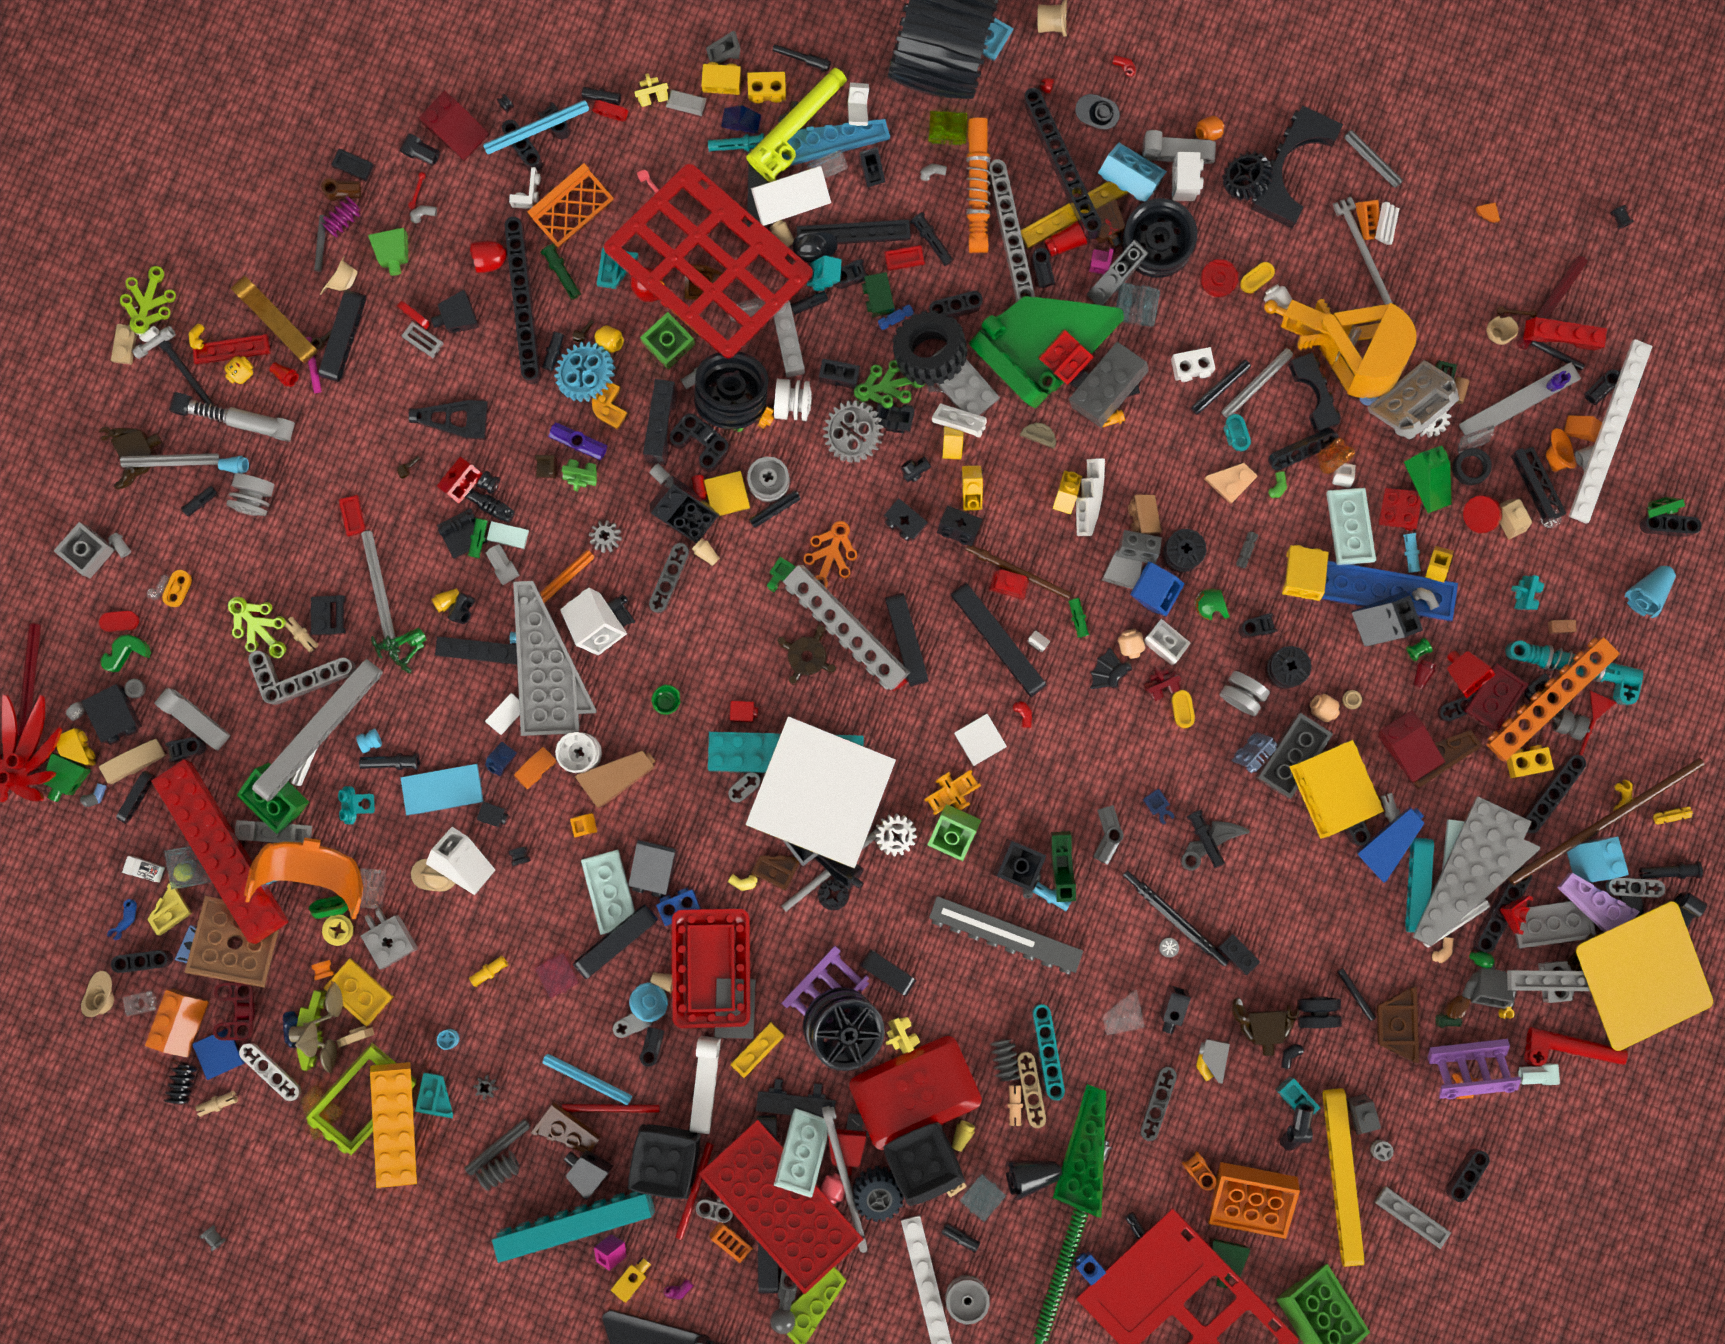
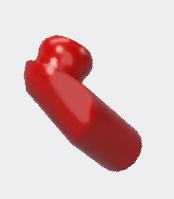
(1126, 64)
(1026, 713)

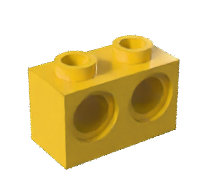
(766, 81)
(1530, 766)

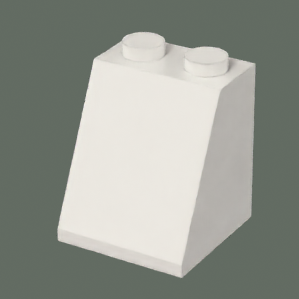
(592, 622)

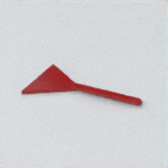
(1599, 706)

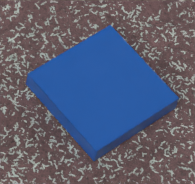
(217, 1055)

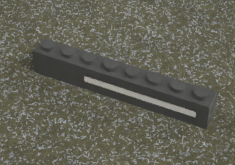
(1005, 934)

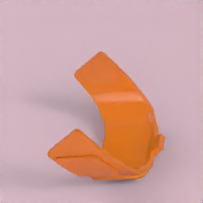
(310, 865)

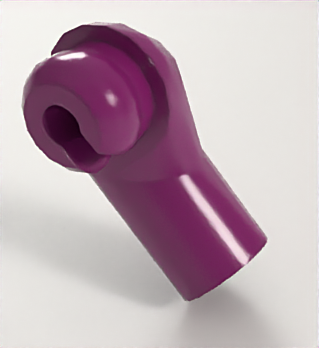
(678, 1292)

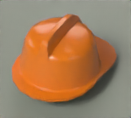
(1560, 452)

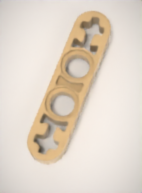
(1032, 1089)

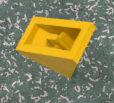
(952, 443)

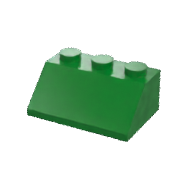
(278, 811)

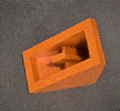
(1583, 427)

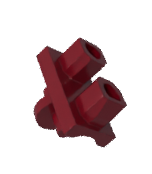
(1161, 680)

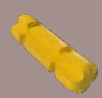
(1672, 815)

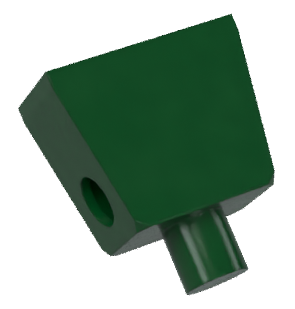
(1233, 1254)

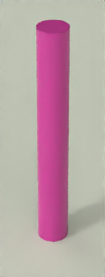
(314, 372)

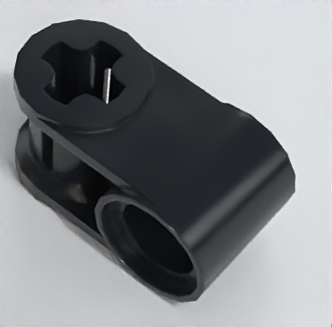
(561, 134)
(854, 274)
(1261, 626)
(182, 748)

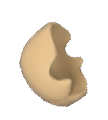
(1502, 330)

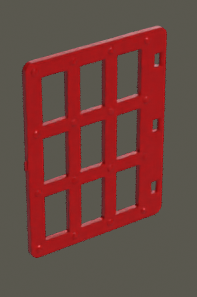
(723, 210)

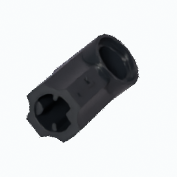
(415, 148)
(1043, 269)
(652, 1044)

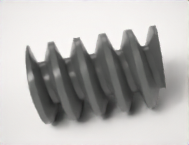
(1005, 1060)
(498, 1171)

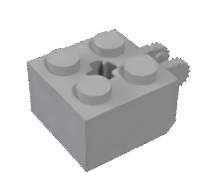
(388, 929)

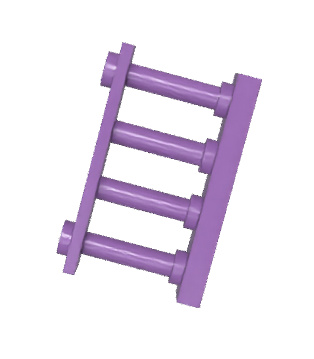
(819, 971)
(1479, 1052)

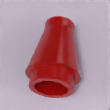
(285, 375)

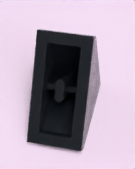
(871, 167)

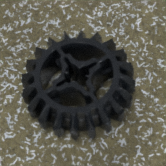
(1239, 184)

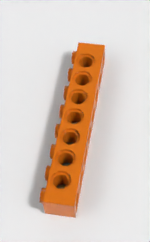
(1606, 654)

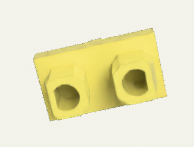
(643, 95)
(898, 1036)

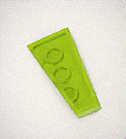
(814, 1304)

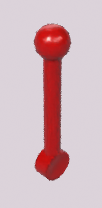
(412, 205)

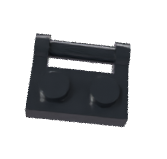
(322, 615)

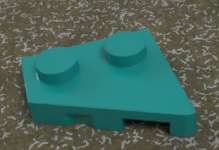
(433, 1096)

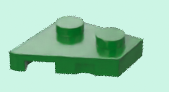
(1664, 505)

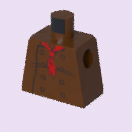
(1111, 224)

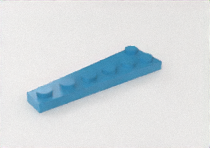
(822, 141)

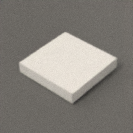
(980, 739)

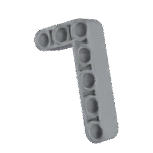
(298, 680)

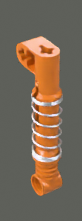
(978, 187)

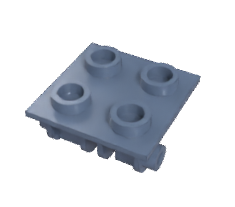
(1256, 745)

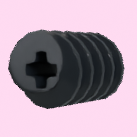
(180, 1090)

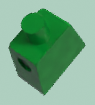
(68, 776)

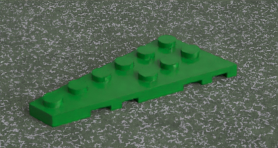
(1084, 1160)

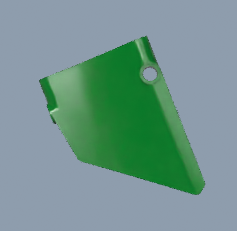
(1022, 333)

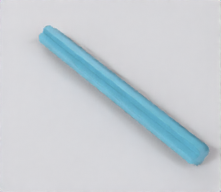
(536, 127)

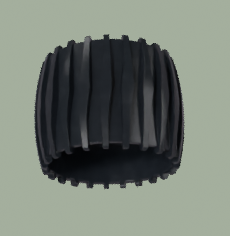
(942, 46)

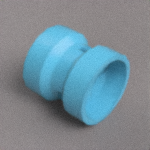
(369, 740)
(445, 1041)

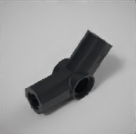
(1602, 387)
(1300, 1130)

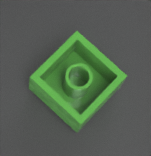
(667, 340)
(954, 832)

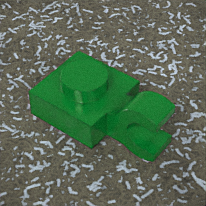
(779, 572)

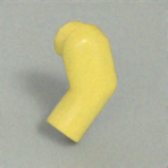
(744, 884)

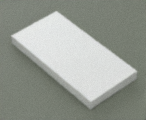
(791, 195)

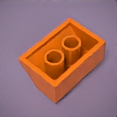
(177, 1023)

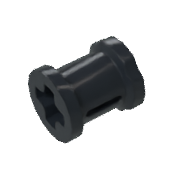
(1621, 217)

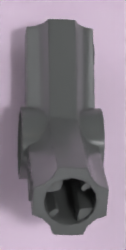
(1107, 846)

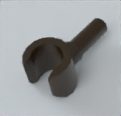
(580, 336)
(323, 339)
(403, 469)

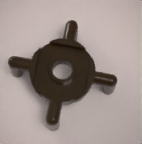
(799, 647)

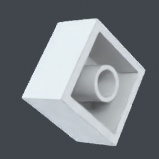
(1186, 176)

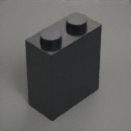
(112, 714)

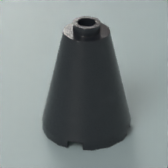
(1031, 1176)

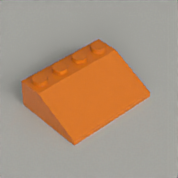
(1253, 1200)

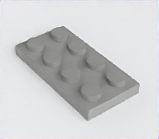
(969, 390)
(1554, 925)

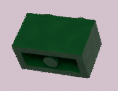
(879, 294)

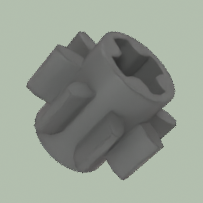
(487, 1081)

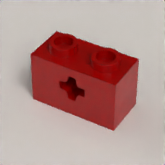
(459, 480)

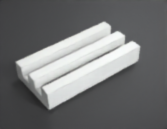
(1387, 223)

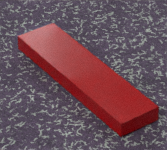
(230, 348)

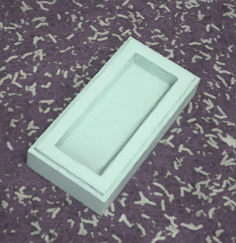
(507, 535)

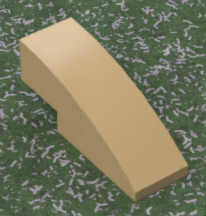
(132, 761)

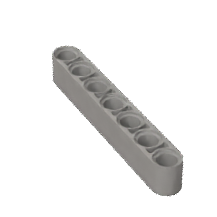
(1517, 402)

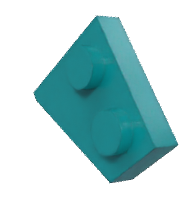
(610, 272)

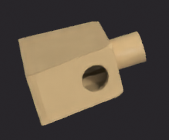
(1514, 518)

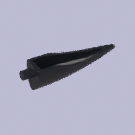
(842, 873)

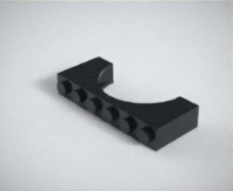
(1308, 128)

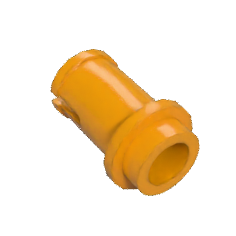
(1116, 417)

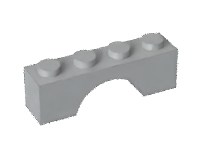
(789, 341)

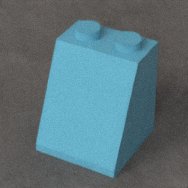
(1598, 859)

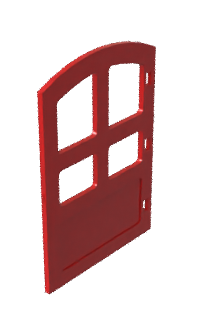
(1157, 1279)

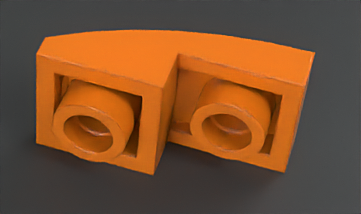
(534, 768)

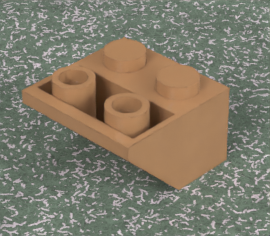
(1145, 515)

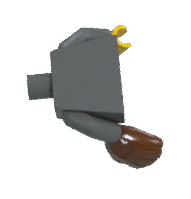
(1484, 988)

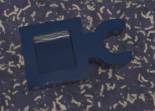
(1156, 804)

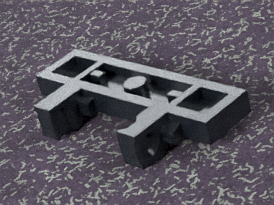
(782, 1103)

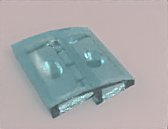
(1138, 304)

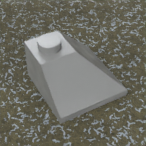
(1215, 1057)

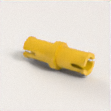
(488, 971)

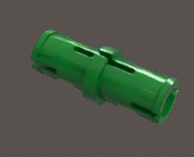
(477, 538)
(1078, 618)

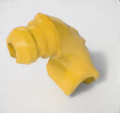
(1626, 792)

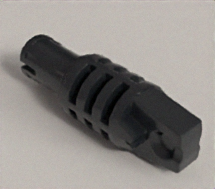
(491, 505)

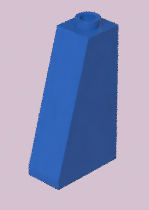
(1391, 843)

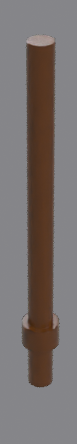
(985, 556)

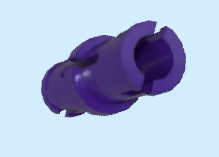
(1558, 381)

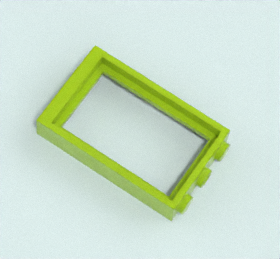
(329, 1132)

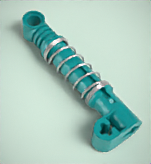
(1615, 673)

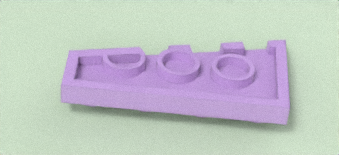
(1596, 903)

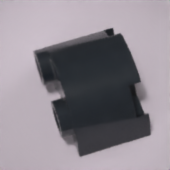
(896, 419)

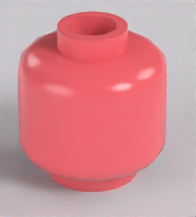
(833, 1188)

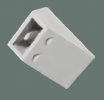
(460, 861)

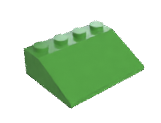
(1322, 1310)

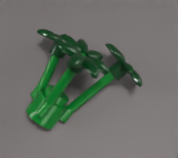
(414, 638)

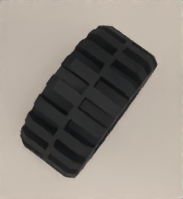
(926, 327)

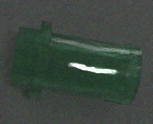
(1443, 1020)

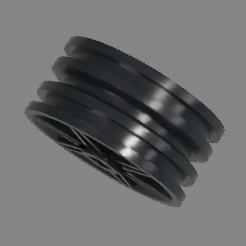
(1175, 217)
(729, 400)
(843, 1029)

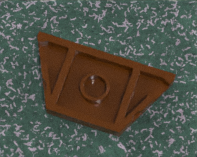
(1399, 1024)

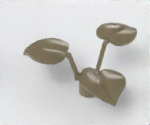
(306, 1035)

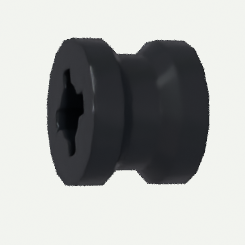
(489, 482)
(519, 856)

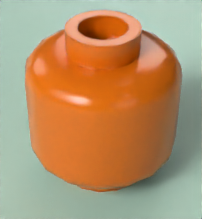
(1210, 128)

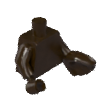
(131, 443)
(1265, 1027)

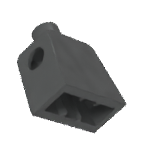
(1363, 1114)

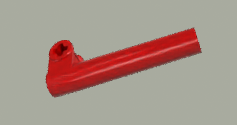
(1540, 1041)

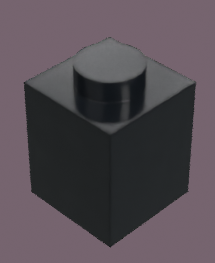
(493, 815)

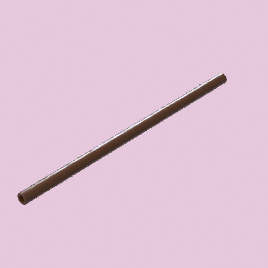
(1606, 821)

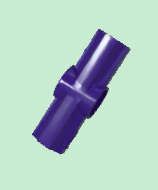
(567, 436)

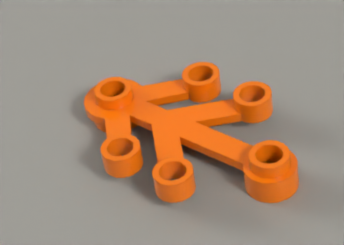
(832, 551)

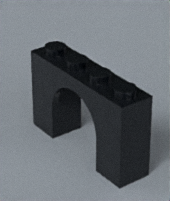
(663, 401)

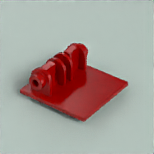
(1400, 509)

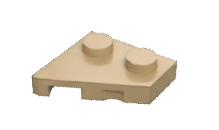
(355, 1035)

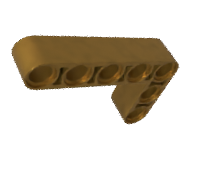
(274, 319)

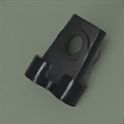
(912, 470)
(459, 610)

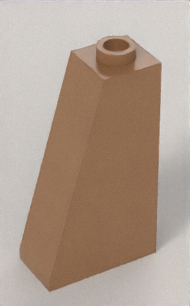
(611, 779)

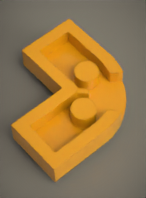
(606, 410)

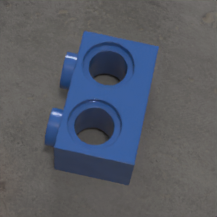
(677, 903)

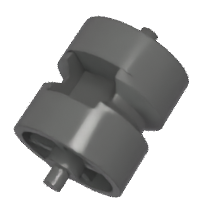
(1575, 726)

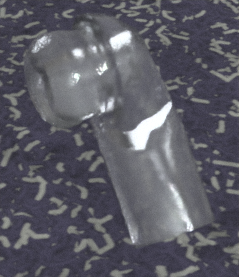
(156, 593)

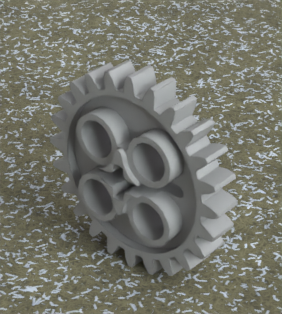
(862, 417)

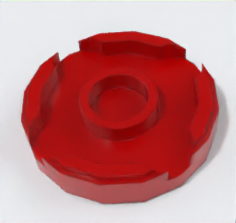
(1219, 278)
(1482, 514)

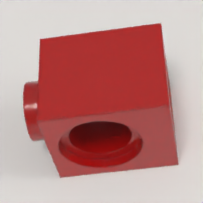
(743, 711)

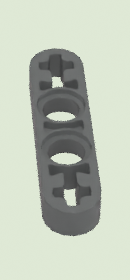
(666, 577)
(1161, 1104)

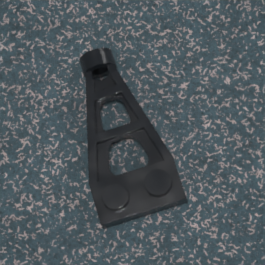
(475, 423)

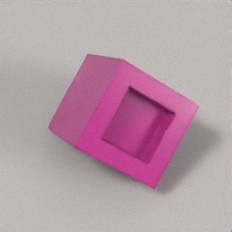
(1100, 261)
(610, 1252)

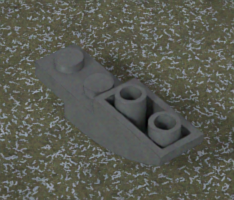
(1118, 273)

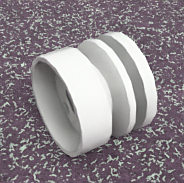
(792, 399)
(569, 758)

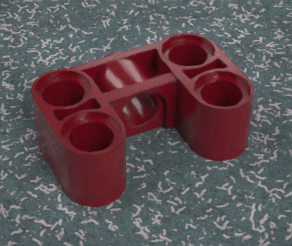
(243, 1011)

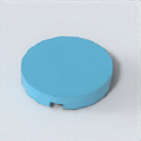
(648, 1002)

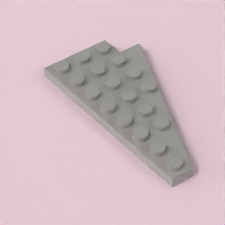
(547, 678)
(1482, 858)

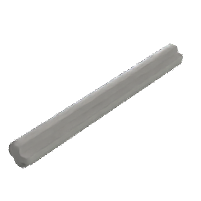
(1257, 383)
(169, 460)

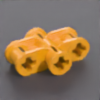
(958, 788)

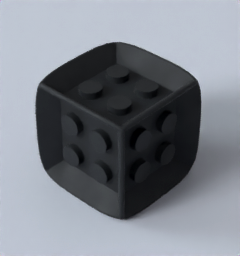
(664, 1161)
(923, 1164)

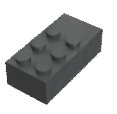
(1109, 384)
(1298, 743)

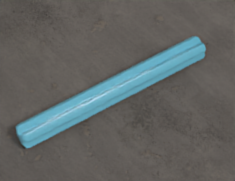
(587, 1079)

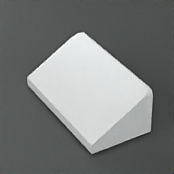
(505, 714)

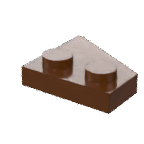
(776, 870)

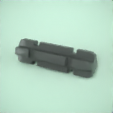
(1247, 549)

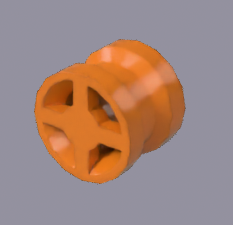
(322, 970)

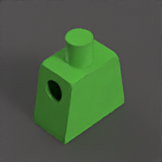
(391, 249)

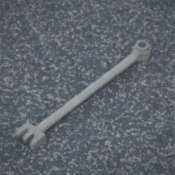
(1346, 210)
(829, 1114)

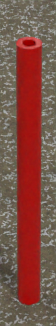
(611, 1108)
(694, 1192)

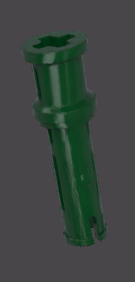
(557, 264)

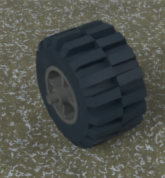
(877, 1194)

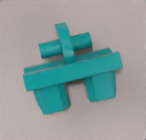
(1525, 592)

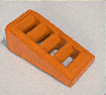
(1362, 213)
(726, 1247)

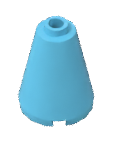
(1651, 592)

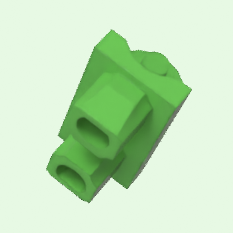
(579, 477)

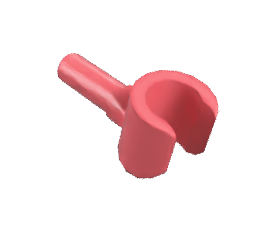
(643, 175)

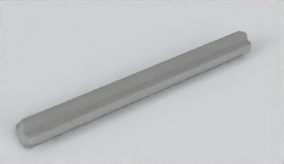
(378, 585)

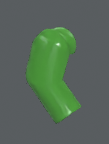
(1280, 487)

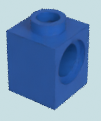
(1091, 1276)

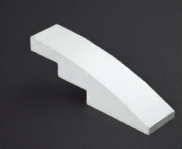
(1092, 490)

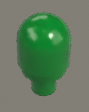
(1482, 959)

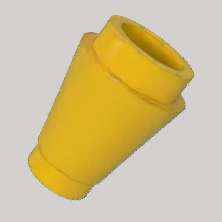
(445, 600)

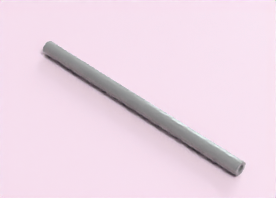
(819, 879)

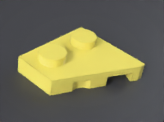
(168, 911)

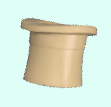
(1052, 18)

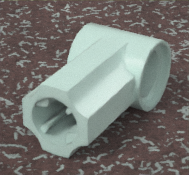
(1546, 1074)

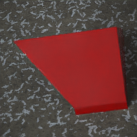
(1516, 913)

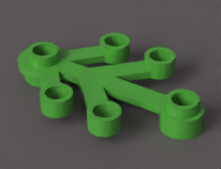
(886, 386)

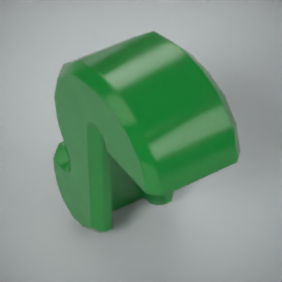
(121, 650)

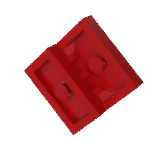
(1066, 357)

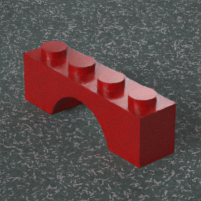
(1558, 331)

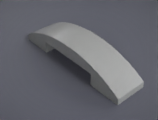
(261, 832)

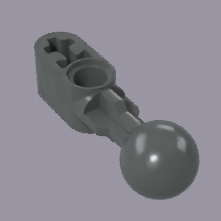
(782, 1319)

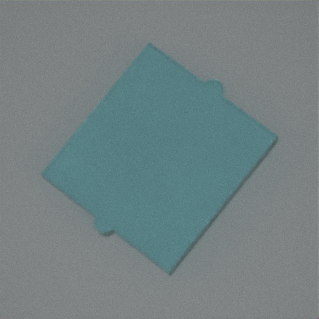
(982, 1197)

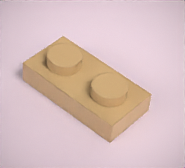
(123, 345)

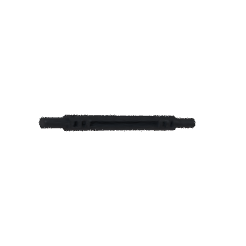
(1175, 918)

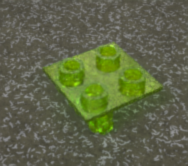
(947, 126)

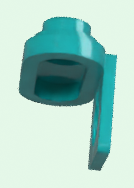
(1237, 433)
(350, 806)

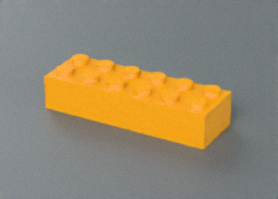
(393, 1124)

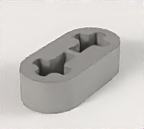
(741, 783)

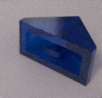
(741, 119)

